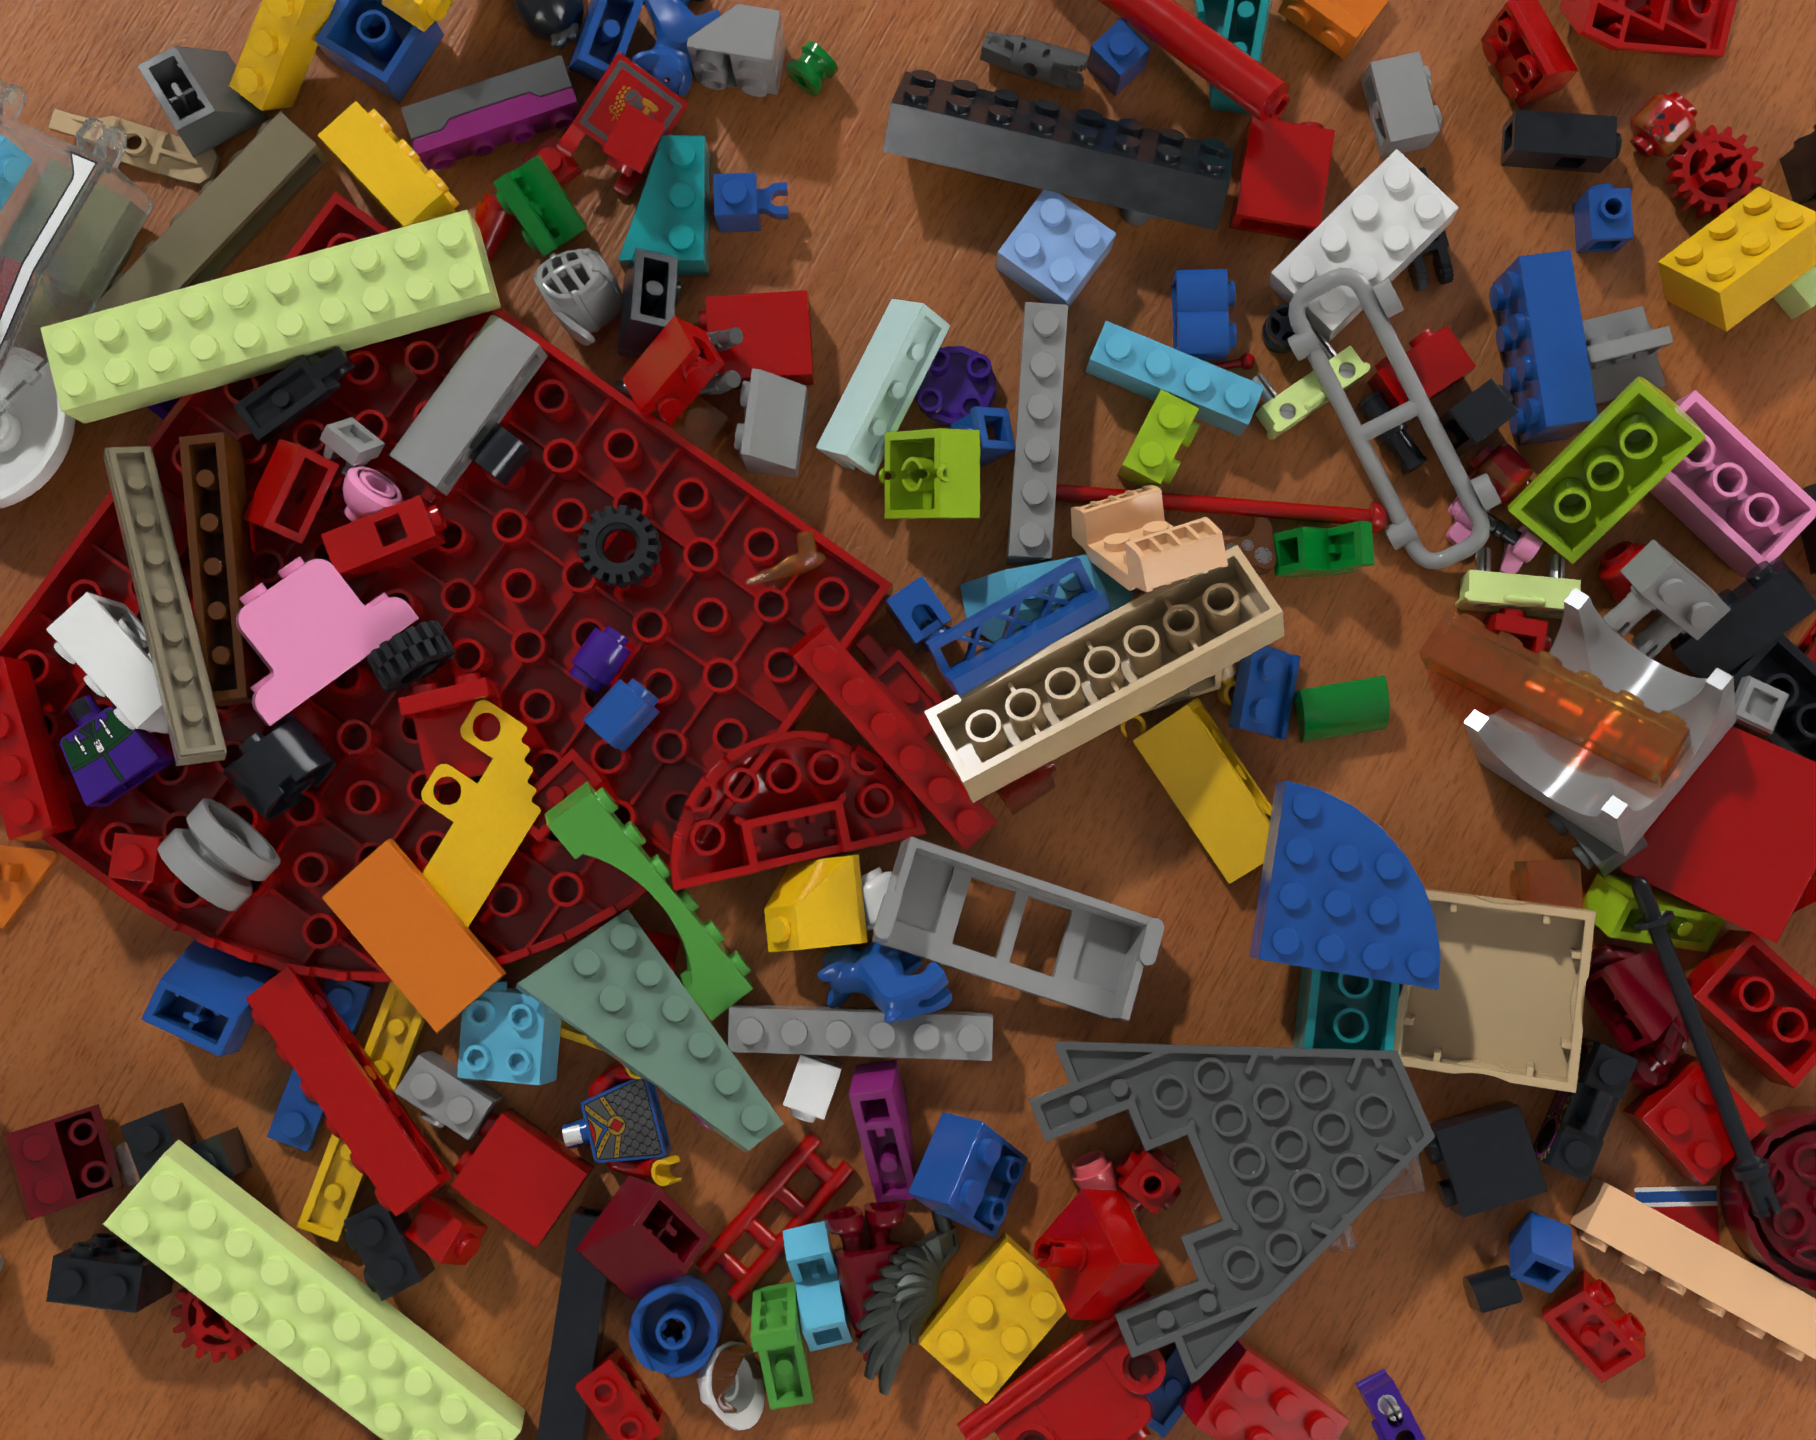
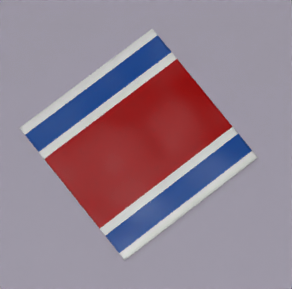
(1687, 1205)

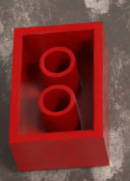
(1758, 1006)
(1258, 1400)

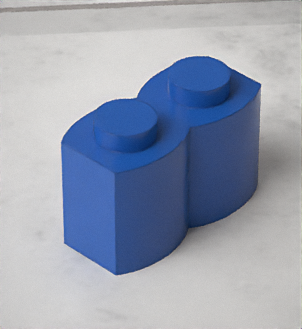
(1201, 313)
(623, 713)

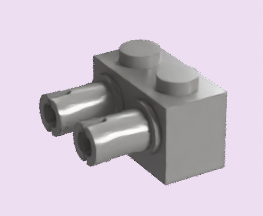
(1677, 592)

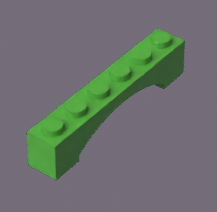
(589, 827)

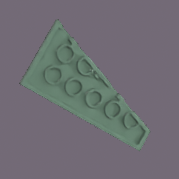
(642, 1016)

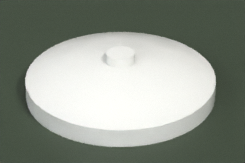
(32, 439)

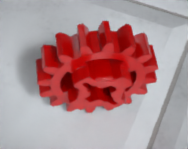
(1710, 154)
(205, 1322)

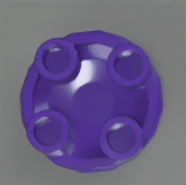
(956, 384)

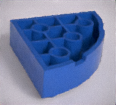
(1341, 894)

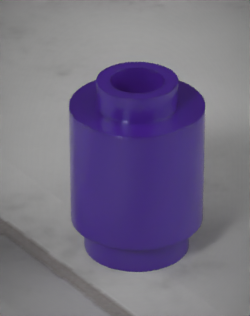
(600, 658)

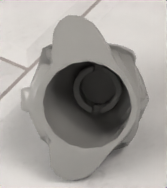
(580, 292)

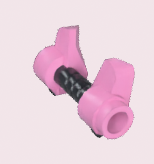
(1519, 543)

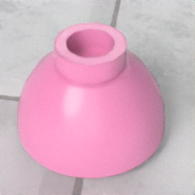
(368, 492)

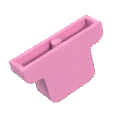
(312, 632)

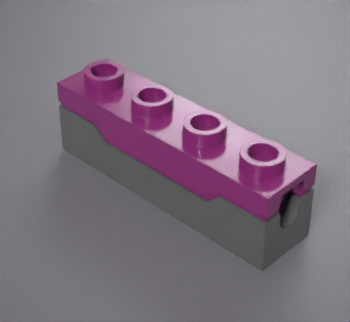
(492, 113)

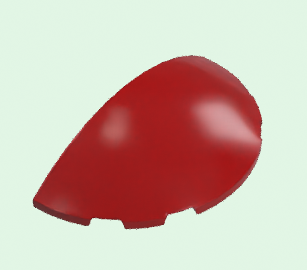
(803, 804)

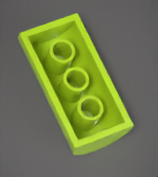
(1607, 469)

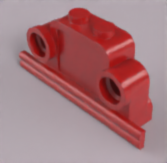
(1077, 1392)

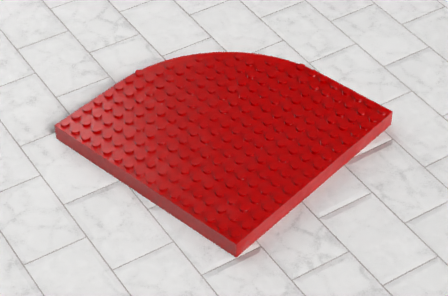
(513, 611)

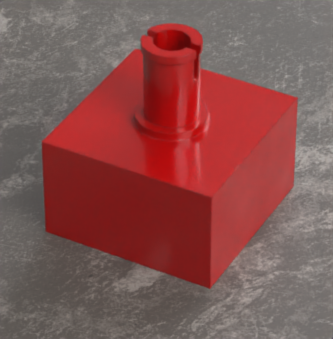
(1096, 1254)

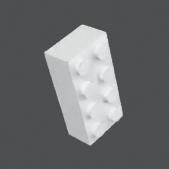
(1371, 231)

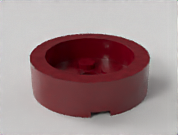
(1784, 1240)

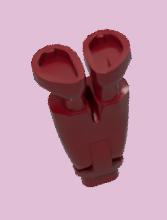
(854, 1263)

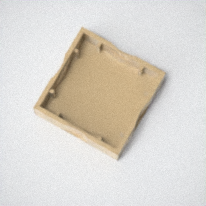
(1504, 993)

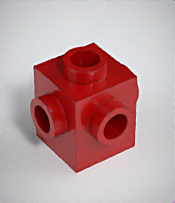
(1137, 1168)

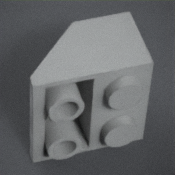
(740, 51)
(773, 424)

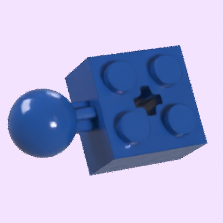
(377, 45)

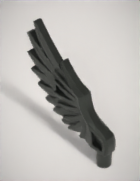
(904, 1300)

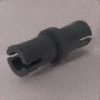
(1395, 440)

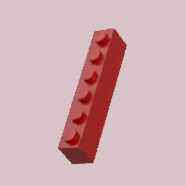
(891, 735)
(348, 1090)

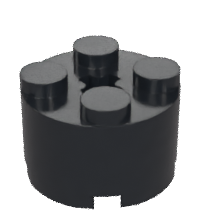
(279, 767)

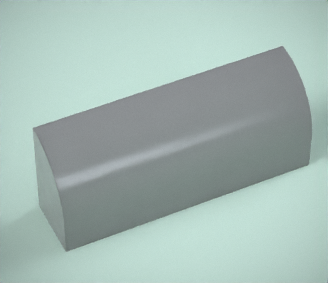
(469, 403)

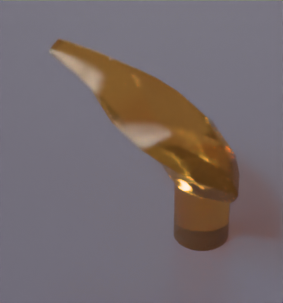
(795, 564)

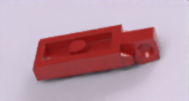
(900, 682)

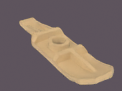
(158, 152)

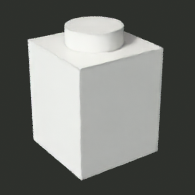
(812, 1087)

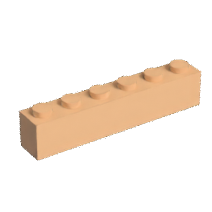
(1699, 1265)

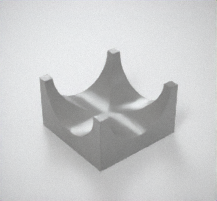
(1578, 783)

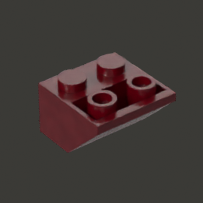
(62, 1162)
(642, 1239)

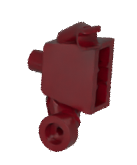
(1637, 1009)

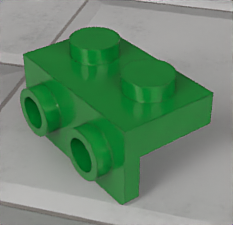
(539, 205)

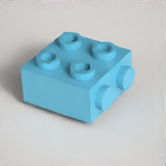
(508, 1038)

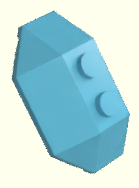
(993, 587)

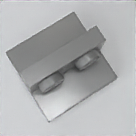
(1621, 350)

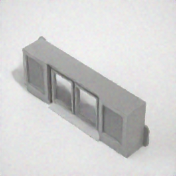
(1098, 953)

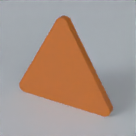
(19, 876)

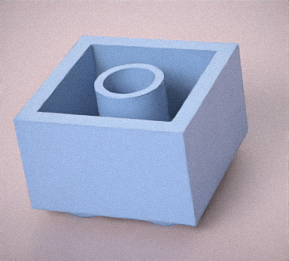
(1055, 249)

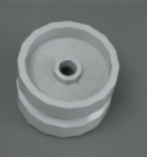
(218, 855)

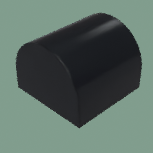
(501, 454)
(1492, 1289)

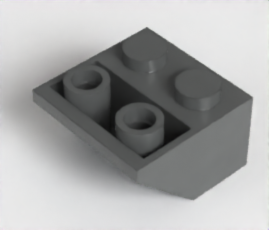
(198, 97)

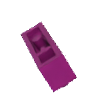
(884, 1128)

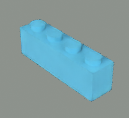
(1149, 366)

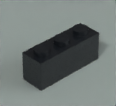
(1760, 612)

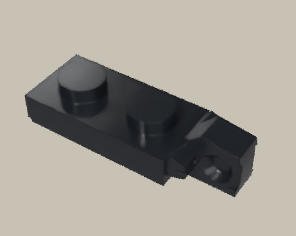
(293, 393)

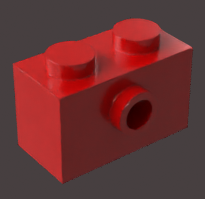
(290, 491)

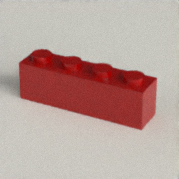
(30, 779)

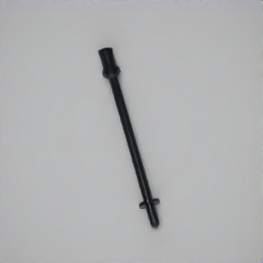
(1749, 1167)

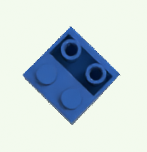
(206, 998)
(968, 1174)

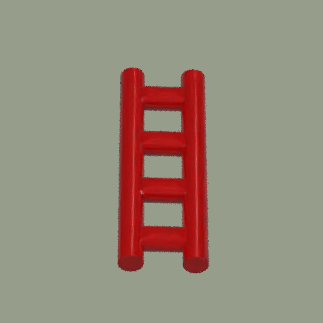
(748, 1220)

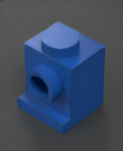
(982, 419)

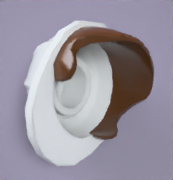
(733, 1385)

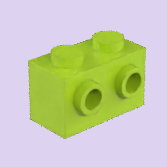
(1162, 433)

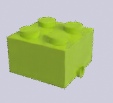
(932, 474)

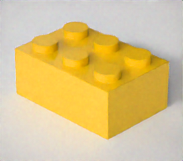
(387, 167)
(1741, 258)
(993, 1318)

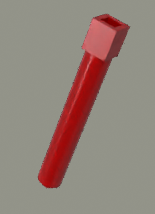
(1207, 54)

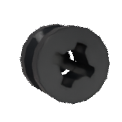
(1275, 339)

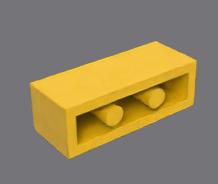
(279, 51)

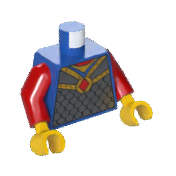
(624, 1126)

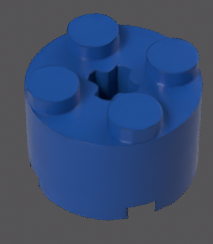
(668, 1348)

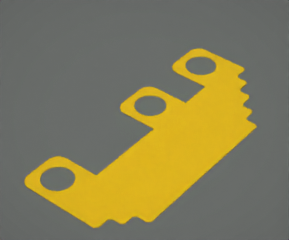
(486, 819)

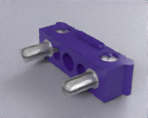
(1382, 1401)

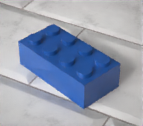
(1543, 348)

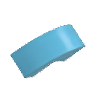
(817, 1286)

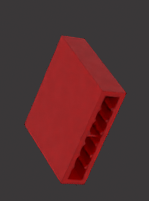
(1738, 835)

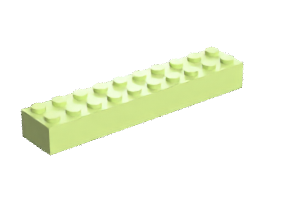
(270, 317)
(306, 1307)

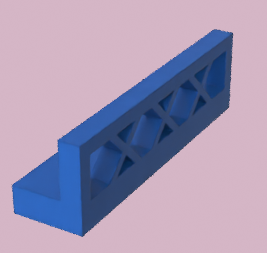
(1025, 640)

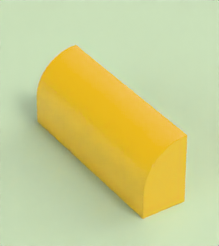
(1209, 788)

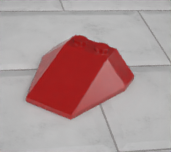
(1654, 26)

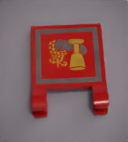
(619, 85)

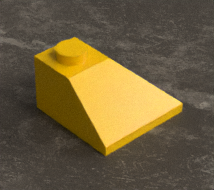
(817, 906)

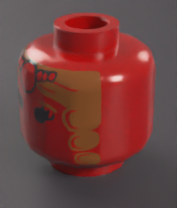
(1663, 125)
(1506, 469)

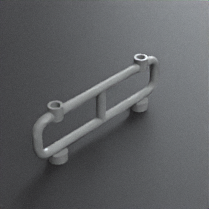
(1379, 305)

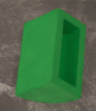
(1342, 709)

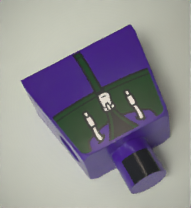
(108, 755)

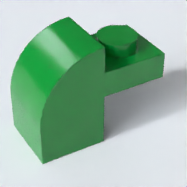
(1324, 550)

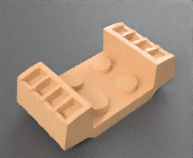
(1138, 547)

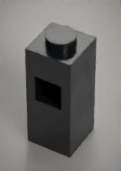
(1560, 141)

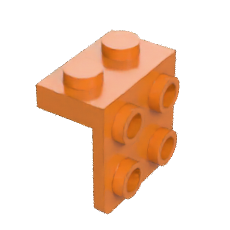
(1333, 22)

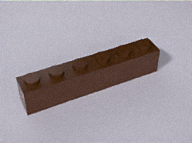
(220, 561)

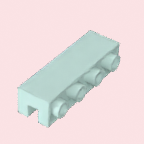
(883, 385)

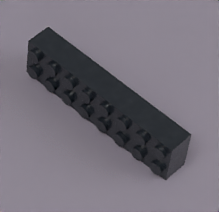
(1059, 149)

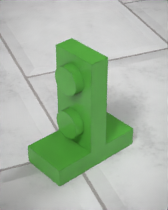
(780, 1345)

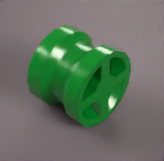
(811, 68)

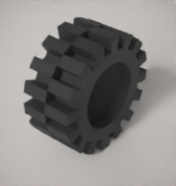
(619, 520)
(411, 656)

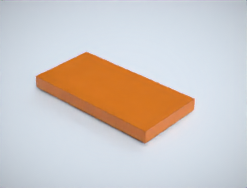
(413, 935)

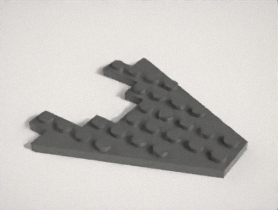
(1285, 1145)

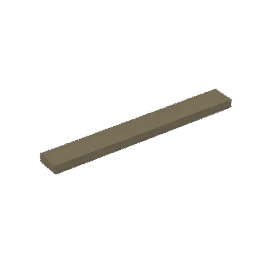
(164, 606)

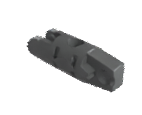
(1035, 60)

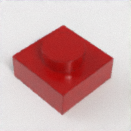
(562, 167)

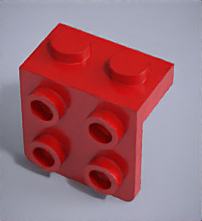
(438, 723)

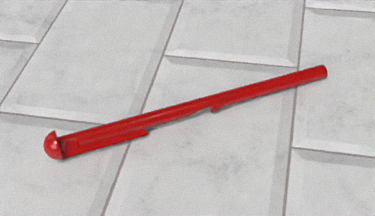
(1241, 507)

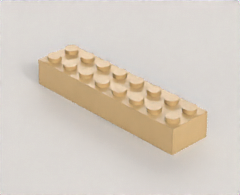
(1105, 674)

